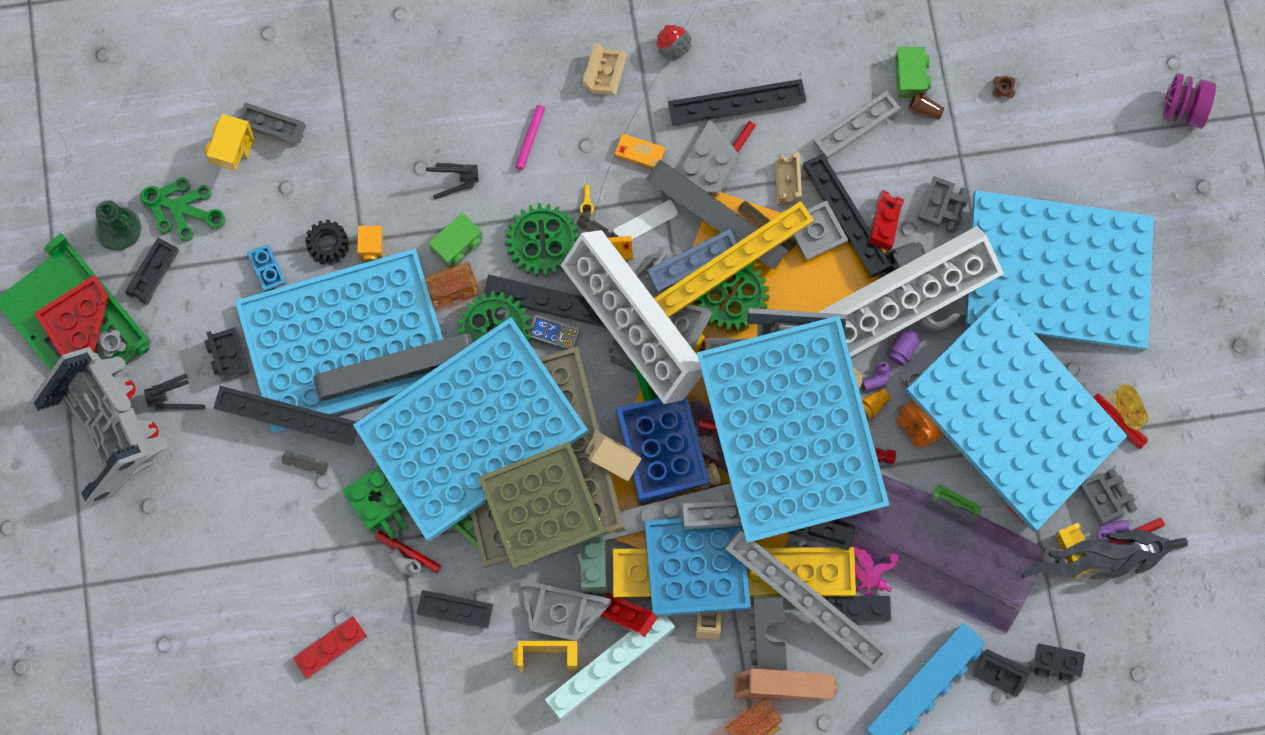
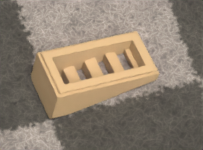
(708, 628)

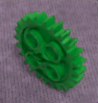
(521, 242)
(743, 302)
(494, 304)

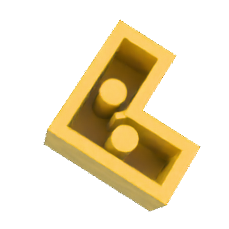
(230, 142)

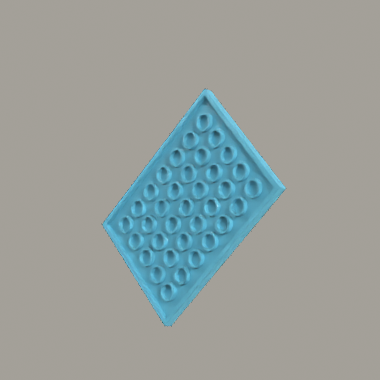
(1068, 268)
(335, 324)
(1016, 413)
(465, 421)
(793, 429)

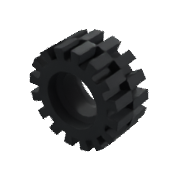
(327, 229)

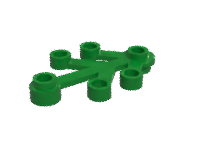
(180, 206)

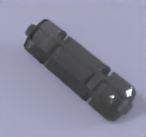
(585, 223)
(305, 463)

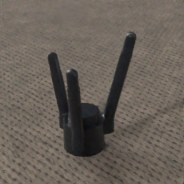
(467, 173)
(158, 394)

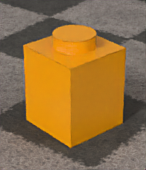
(370, 243)

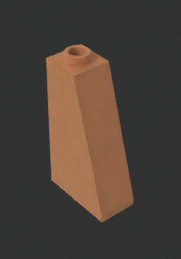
(784, 685)

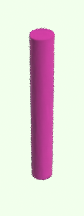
(530, 136)

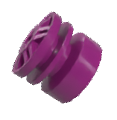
(1187, 100)

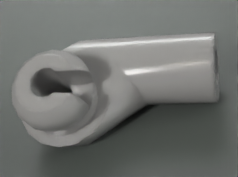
(404, 565)

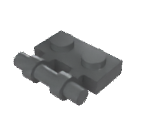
(936, 201)
(1103, 501)

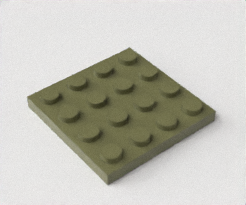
(541, 505)

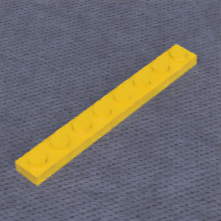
(734, 259)

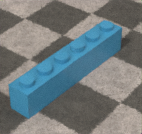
(929, 683)

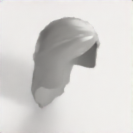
(944, 316)

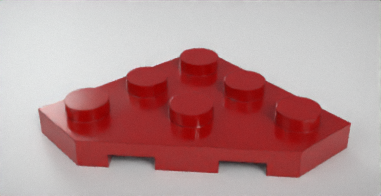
(75, 317)

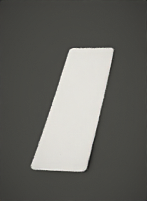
(647, 220)

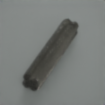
(760, 220)

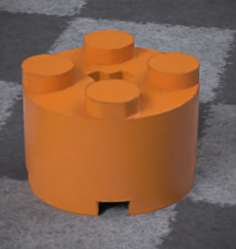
(918, 425)

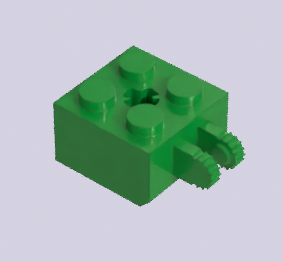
(371, 513)

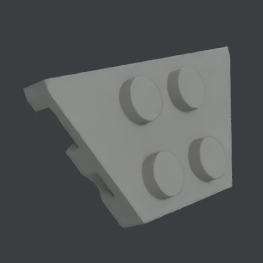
(710, 160)
(561, 611)

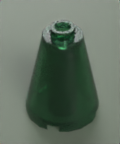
(116, 226)

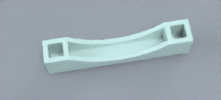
(605, 667)

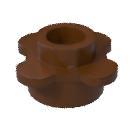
(1005, 81)

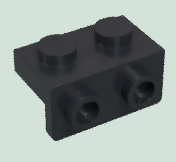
(227, 354)
(1057, 662)

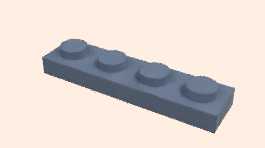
(690, 260)

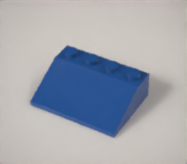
(668, 448)

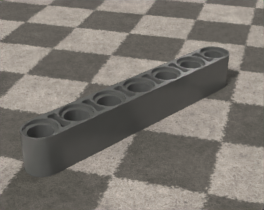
(708, 208)
(388, 368)

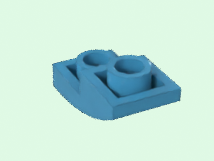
(266, 267)

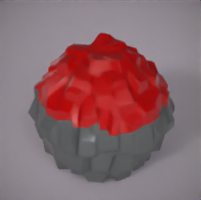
(673, 42)

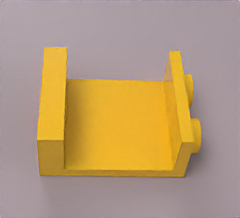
(568, 647)

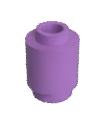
(903, 347)

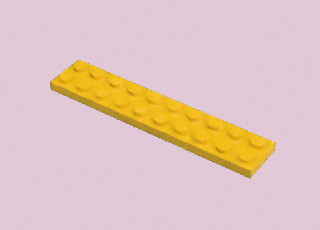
(823, 568)

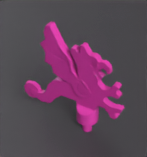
(870, 576)

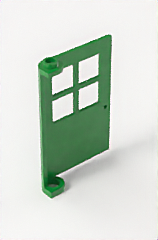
(48, 282)

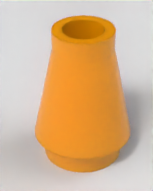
(875, 402)

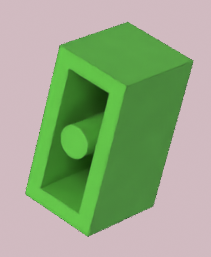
(911, 71)
(456, 241)

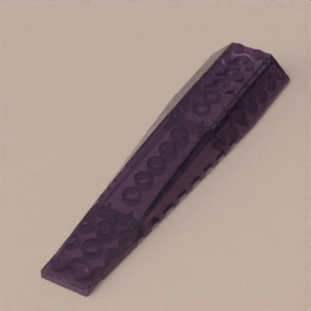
(938, 545)

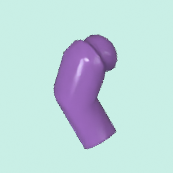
(879, 378)
(1112, 527)

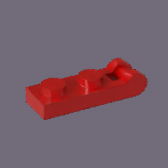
(885, 220)

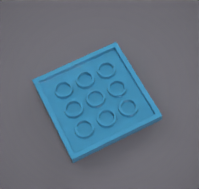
(693, 569)

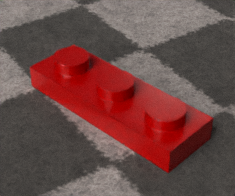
(629, 615)
(329, 647)

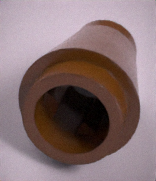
(926, 107)

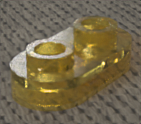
(1130, 407)

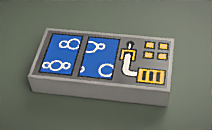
(553, 333)

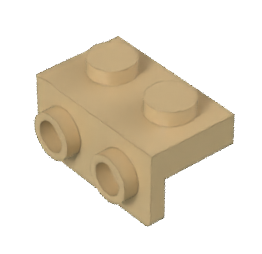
(604, 70)

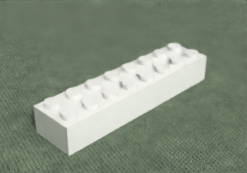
(917, 289)
(633, 316)

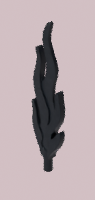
(1113, 556)

